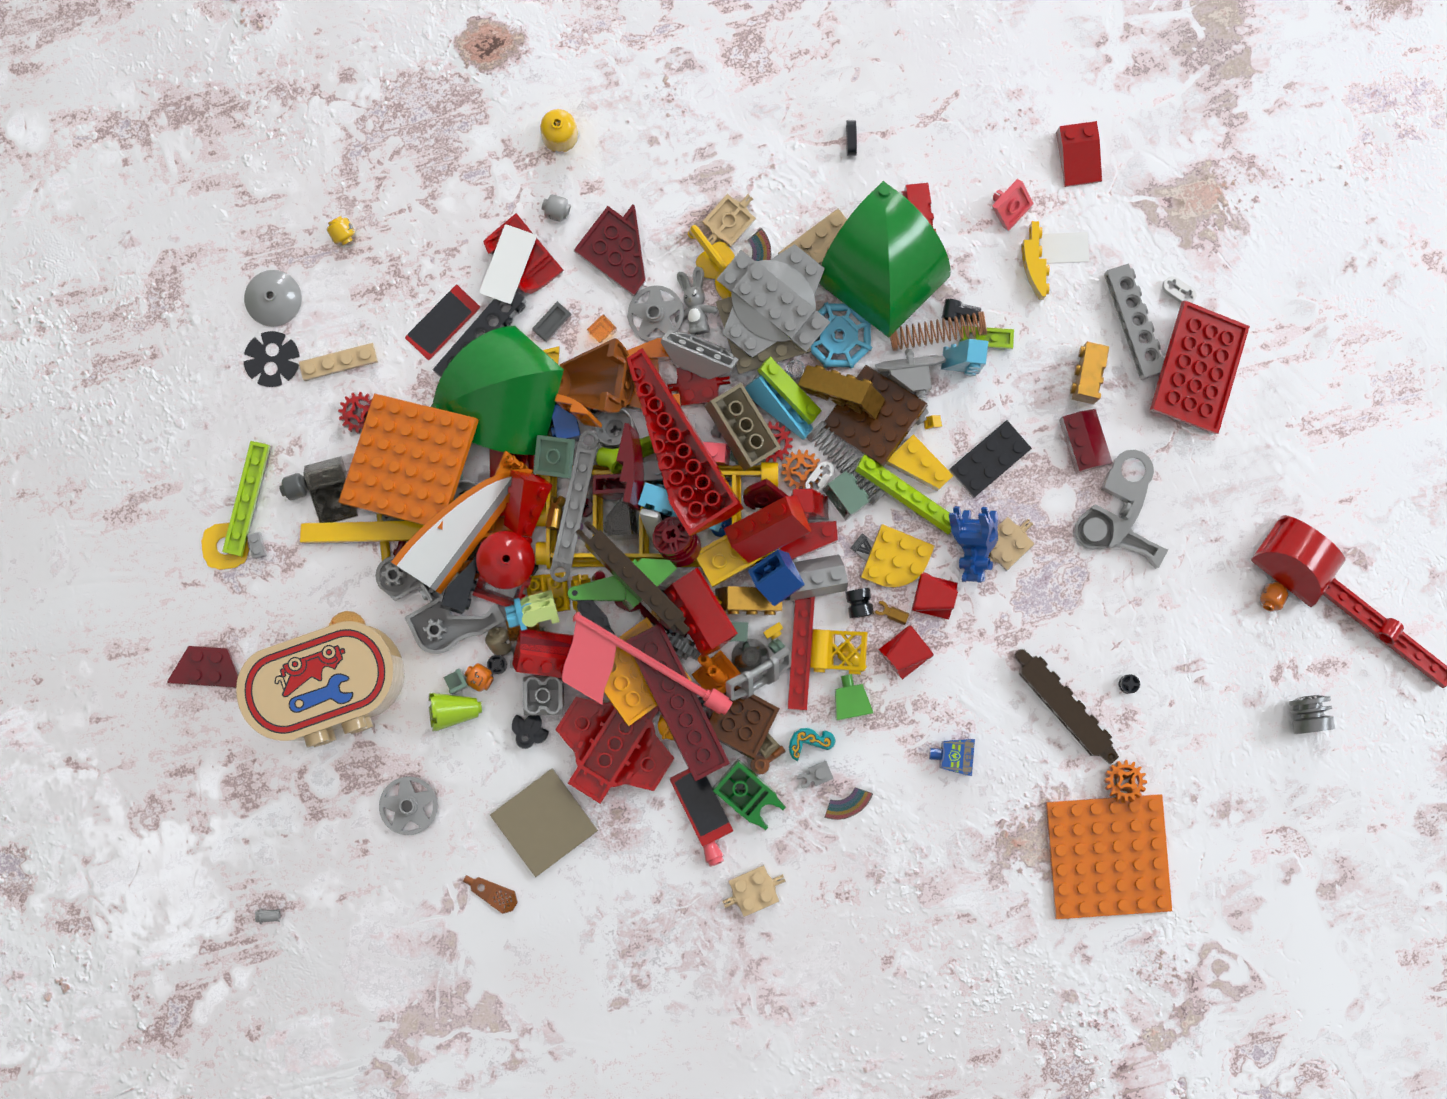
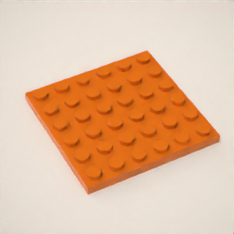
(408, 460)
(1108, 857)

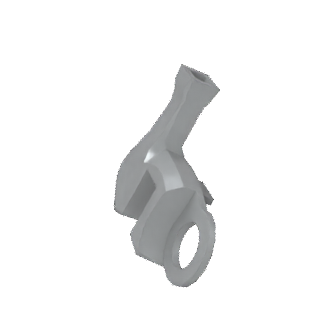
(1103, 529)

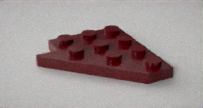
(615, 248)

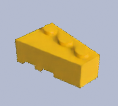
(920, 464)

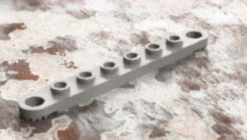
(574, 506)

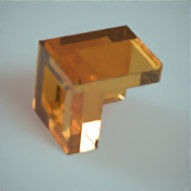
(602, 328)

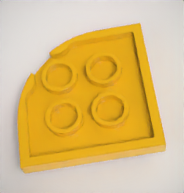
(896, 558)

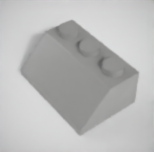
(821, 577)

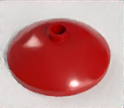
(502, 574)

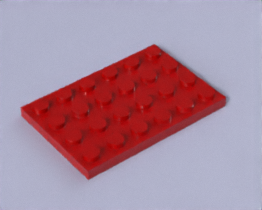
(1199, 367)

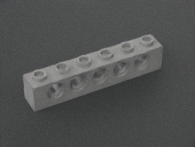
(1113, 277)

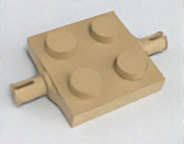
(729, 220)
(1011, 543)
(753, 891)

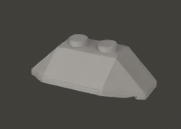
(698, 354)

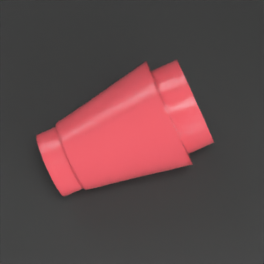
(713, 854)

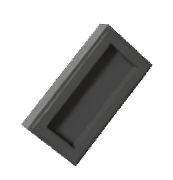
(551, 321)

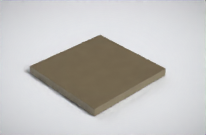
(543, 822)

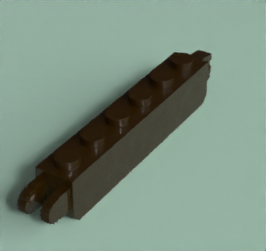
(633, 579)
(1065, 707)

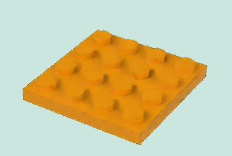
(626, 684)

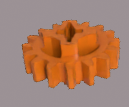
(800, 462)
(1120, 775)

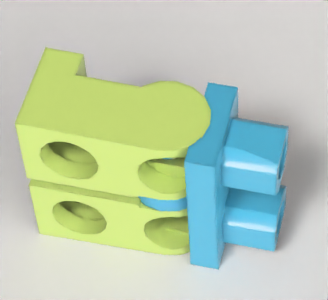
(532, 610)

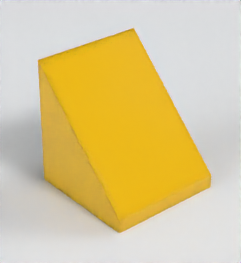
(933, 421)

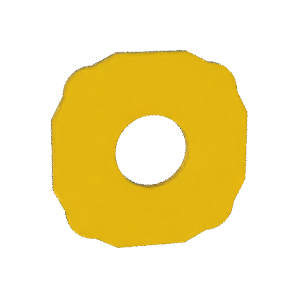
(213, 556)

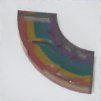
(760, 246)
(848, 806)

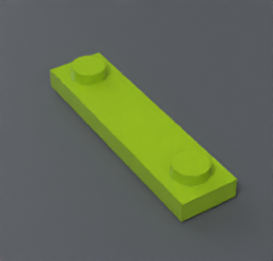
(789, 390)

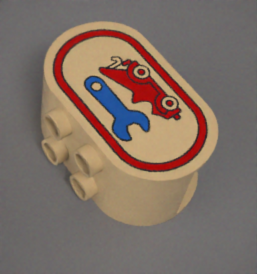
(320, 683)

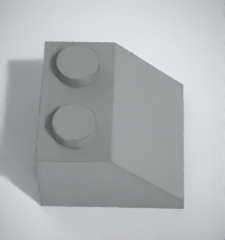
(914, 380)

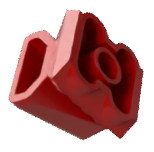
(935, 596)
(906, 652)

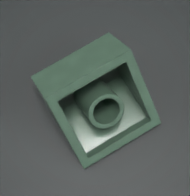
(846, 495)

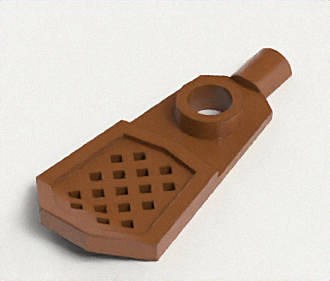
(490, 892)

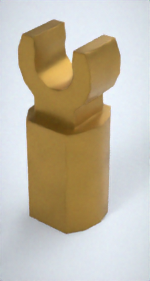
(555, 512)
(893, 613)

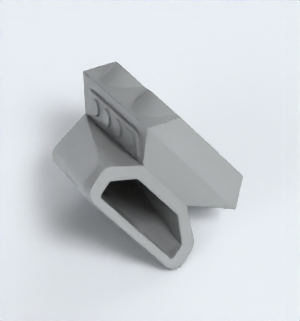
(543, 695)

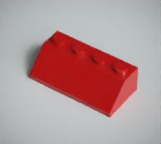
(768, 529)
(703, 613)

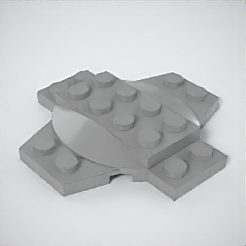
(773, 301)

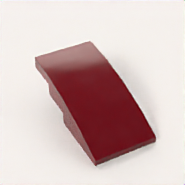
(632, 472)

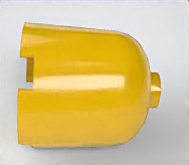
(559, 137)

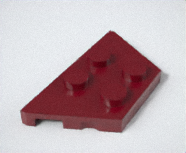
(205, 667)

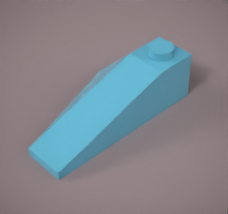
(773, 403)

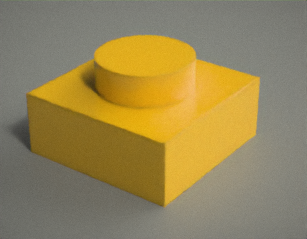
(773, 631)

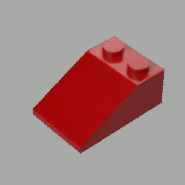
(1080, 153)

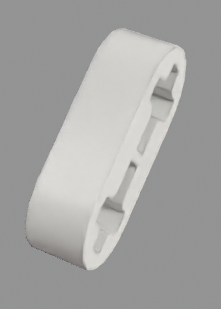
(1181, 286)
(815, 475)

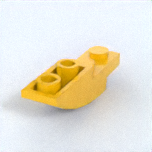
(1035, 268)

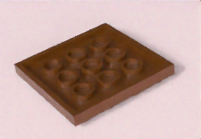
(883, 435)

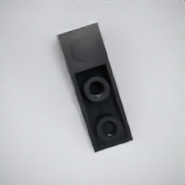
(457, 592)

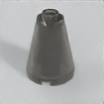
(741, 651)

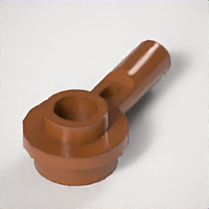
(761, 765)

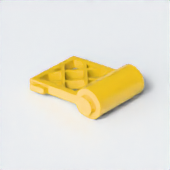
(823, 651)

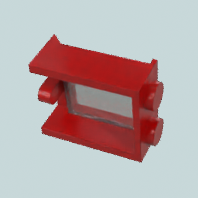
(499, 596)

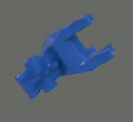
(977, 540)

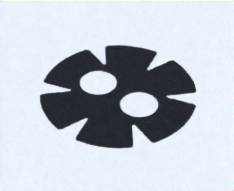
(285, 367)

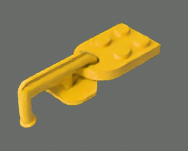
(713, 259)

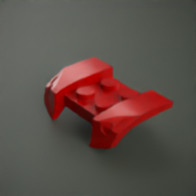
(540, 267)

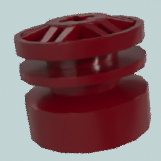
(675, 543)

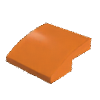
(577, 410)

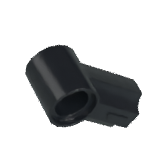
(955, 308)

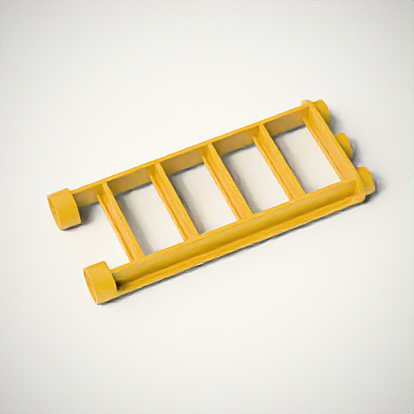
(545, 550)

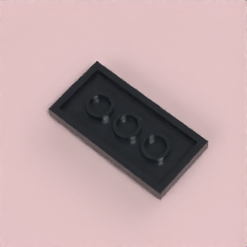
(990, 459)

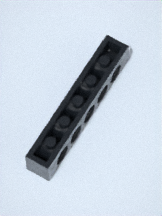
(481, 325)

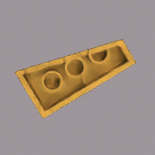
(842, 389)

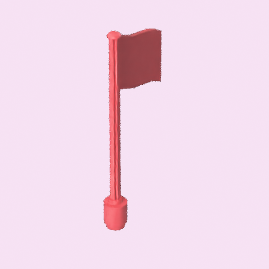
(593, 659)

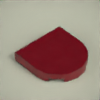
(762, 494)

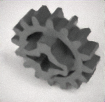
(683, 646)

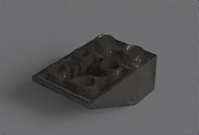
(325, 486)

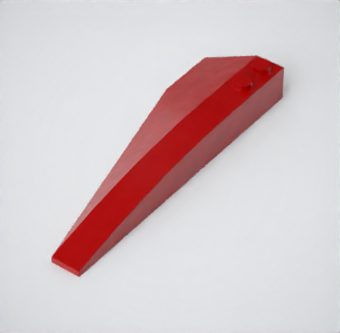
(689, 472)

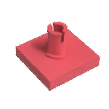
(1012, 204)

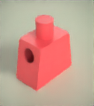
(719, 451)

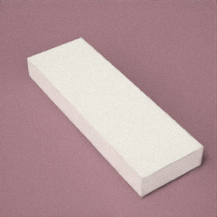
(650, 520)

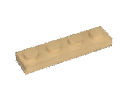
(338, 362)

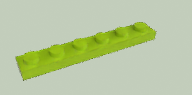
(904, 493)
(246, 498)

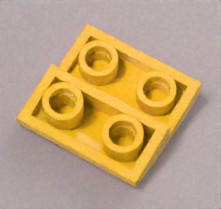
(544, 583)

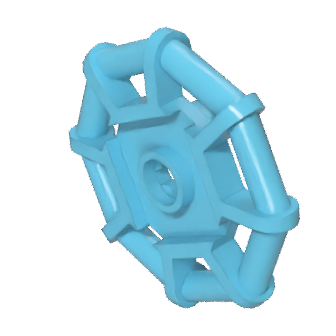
(849, 340)

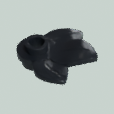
(529, 727)

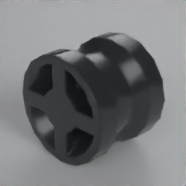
(494, 662)
(1132, 685)

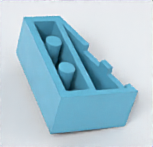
(967, 357)

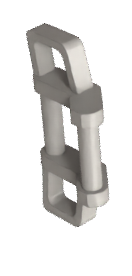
(773, 669)

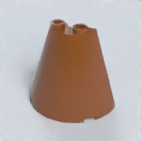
(599, 378)

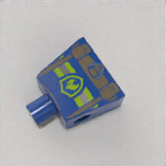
(955, 755)

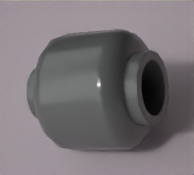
(294, 486)

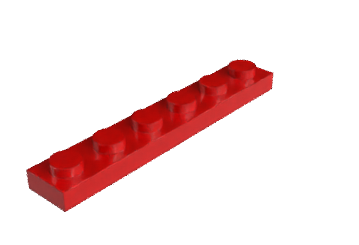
(801, 653)

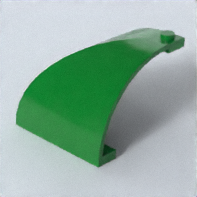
(885, 260)
(505, 386)

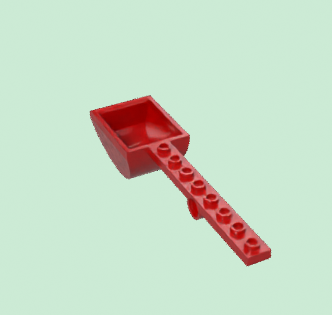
(1307, 565)

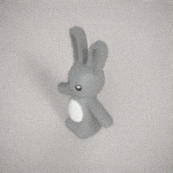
(694, 300)

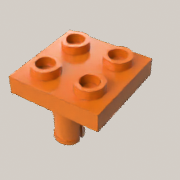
(715, 672)

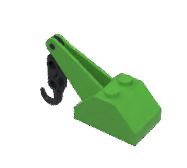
(612, 590)

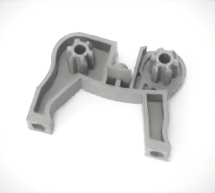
(432, 626)

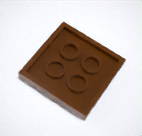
(745, 724)

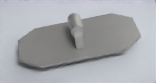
(910, 362)

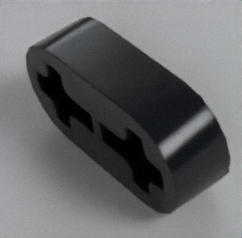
(851, 138)

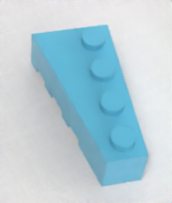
(656, 499)

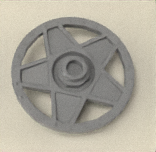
(655, 312)
(408, 805)

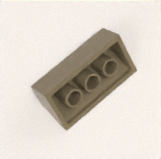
(742, 426)

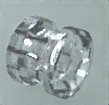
(794, 373)

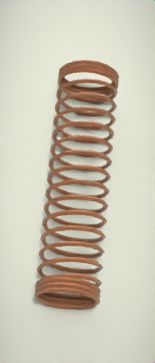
(982, 326)

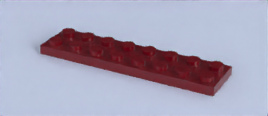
(679, 705)

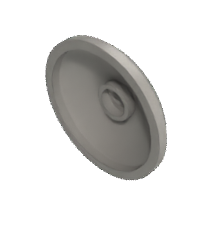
(279, 308)

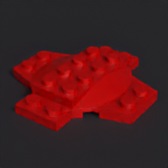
(611, 751)

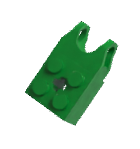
(752, 798)

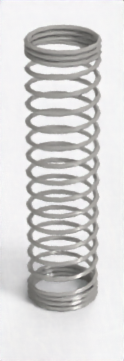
(877, 494)

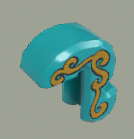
(809, 737)

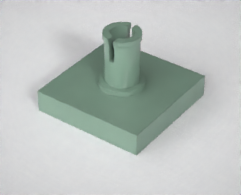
(554, 456)

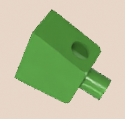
(851, 700)

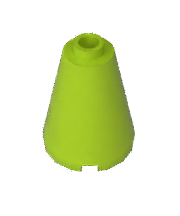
(451, 710)

